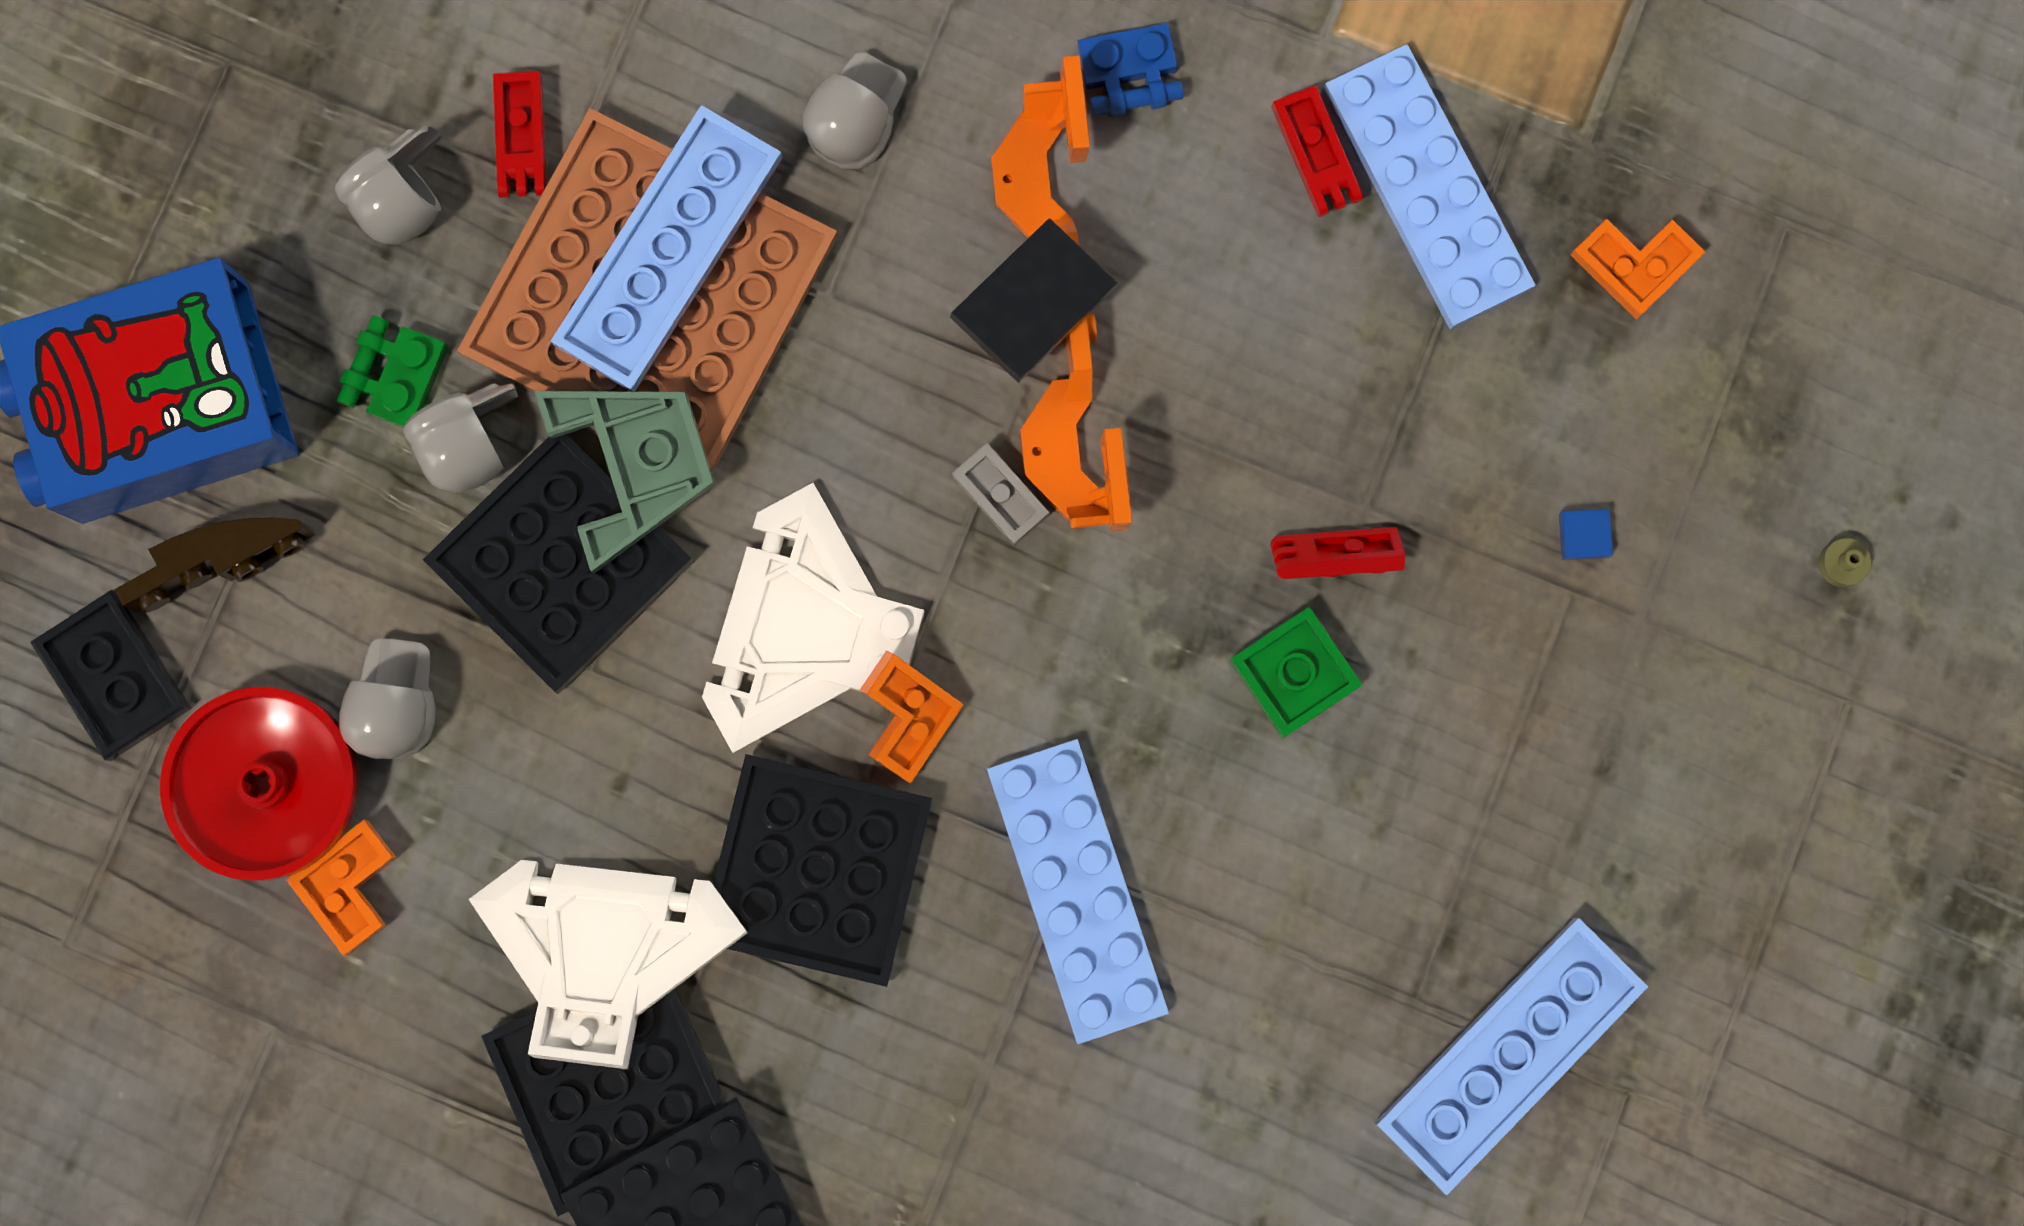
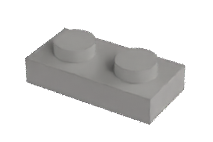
(1000, 494)

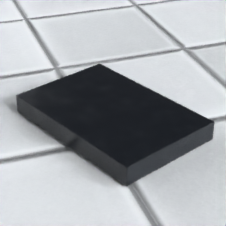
(1033, 300)
(110, 675)

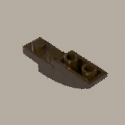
(229, 547)

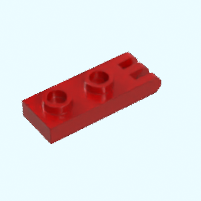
(519, 132)
(1316, 149)
(1338, 553)

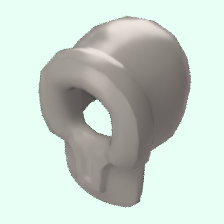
(853, 112)
(387, 192)
(452, 442)
(391, 705)

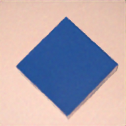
(1585, 534)

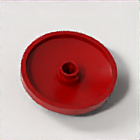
(258, 784)

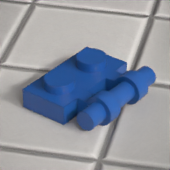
(1125, 58)

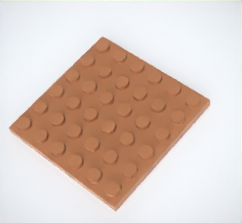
(723, 336)

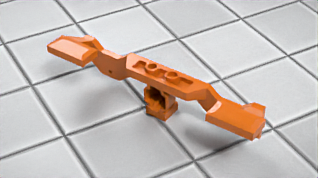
(1024, 196)

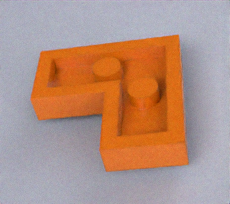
(1634, 275)
(920, 712)
(333, 884)

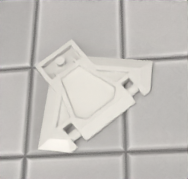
(800, 624)
(600, 950)

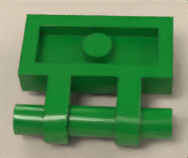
(406, 375)

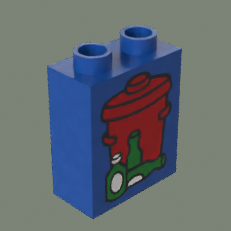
(143, 393)

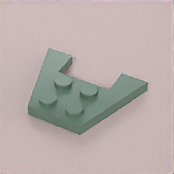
(650, 454)

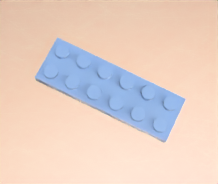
(1428, 187)
(667, 249)
(1077, 891)
(1511, 1055)

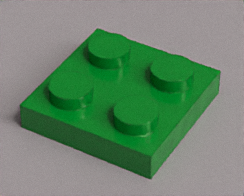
(1295, 672)

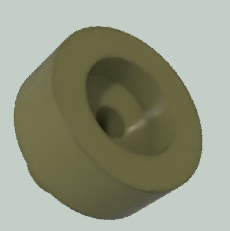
(1844, 562)

